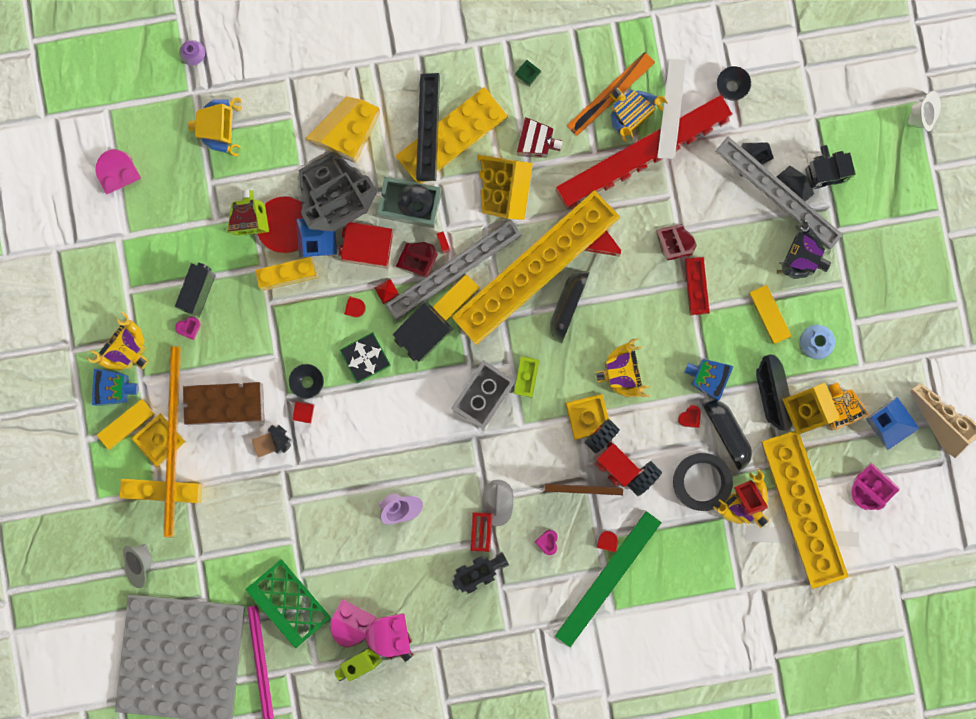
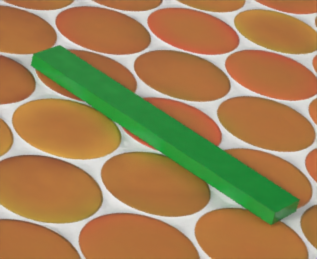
(608, 579)

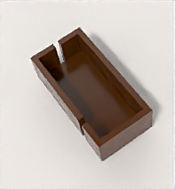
(223, 403)

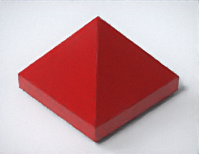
(386, 291)

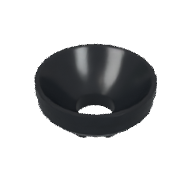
(740, 77)
(412, 194)
(297, 376)

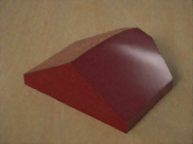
(676, 242)
(417, 258)

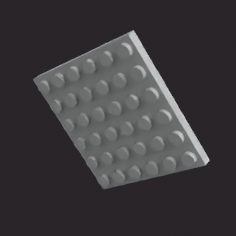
(179, 658)

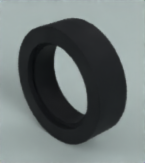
(719, 465)

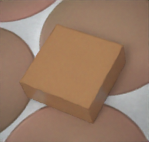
(264, 445)

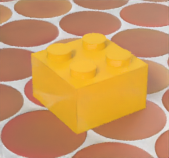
(811, 408)

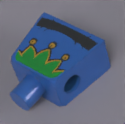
(709, 377)
(111, 388)

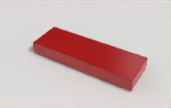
(696, 286)

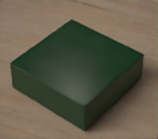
(528, 73)

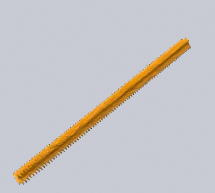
(171, 444)

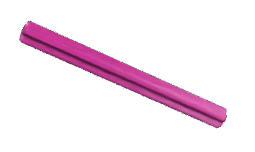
(260, 662)

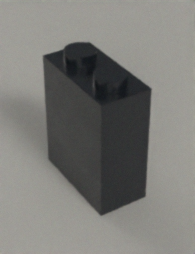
(195, 289)
(422, 332)

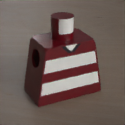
(537, 140)

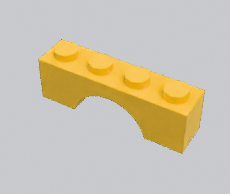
(156, 490)

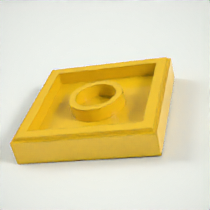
(586, 415)
(153, 440)

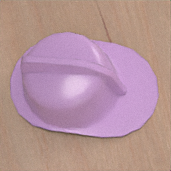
(399, 509)

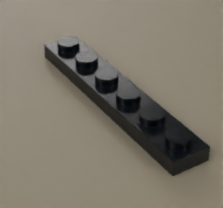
(428, 127)

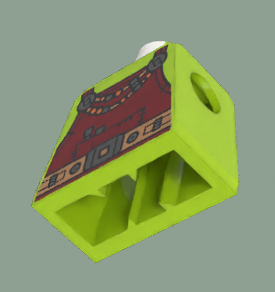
(247, 216)

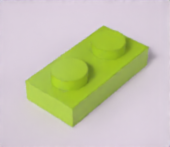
(526, 376)

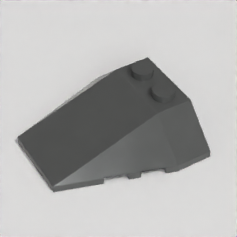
(333, 193)

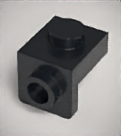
(280, 433)

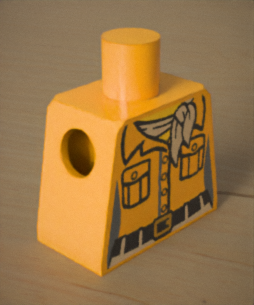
(847, 406)

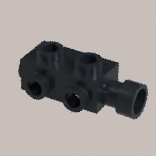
(475, 575)

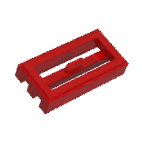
(481, 536)

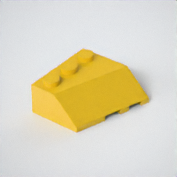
(346, 128)
(504, 186)

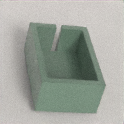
(390, 210)

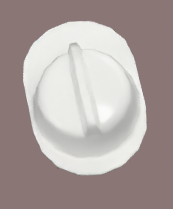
(926, 112)

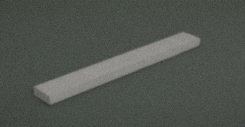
(777, 191)
(453, 269)

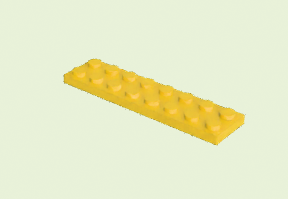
(804, 509)

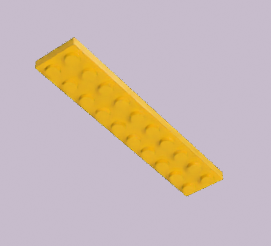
(536, 267)

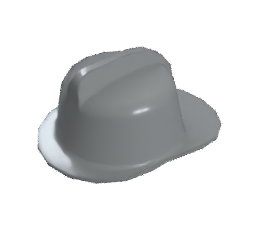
(499, 501)
(137, 563)

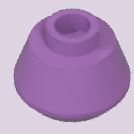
(192, 52)

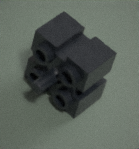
(830, 170)

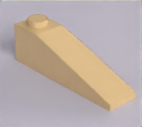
(951, 429)

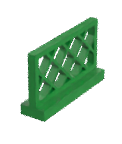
(274, 614)

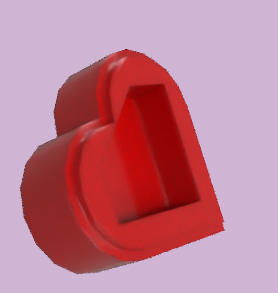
(691, 417)

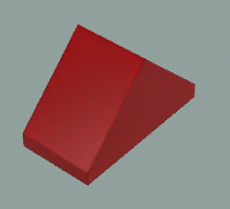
(604, 245)
(750, 498)

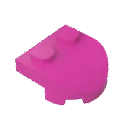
(115, 170)
(872, 488)
(350, 624)
(388, 636)

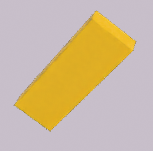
(456, 297)
(770, 314)
(125, 424)

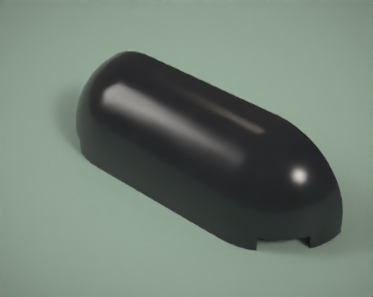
(567, 304)
(773, 389)
(729, 432)

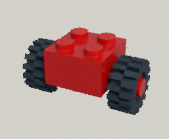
(617, 464)

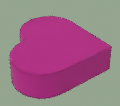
(189, 327)
(547, 542)

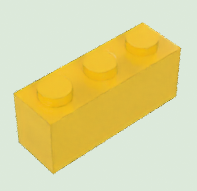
(286, 274)

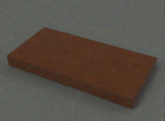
(583, 489)

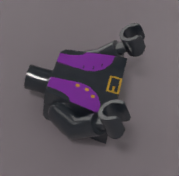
(804, 254)

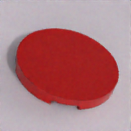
(282, 225)

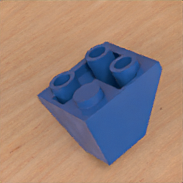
(315, 242)
(892, 423)

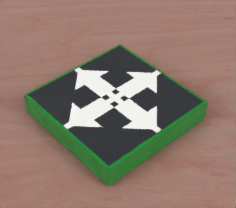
(365, 357)

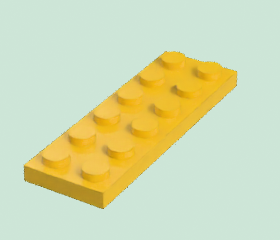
(458, 131)

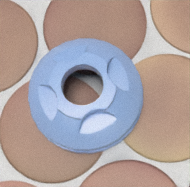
(808, 345)

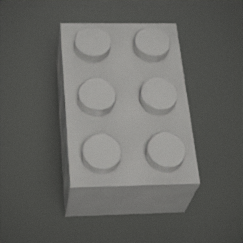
(483, 395)

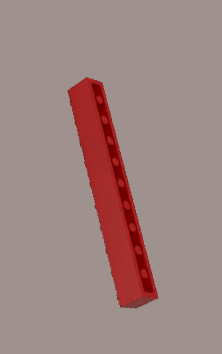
(641, 153)

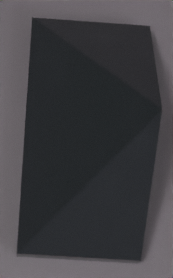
(759, 151)
(796, 182)

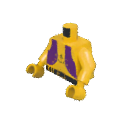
(123, 348)
(623, 371)
(733, 511)

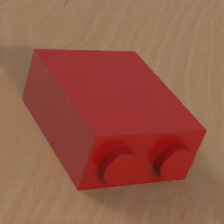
(366, 245)

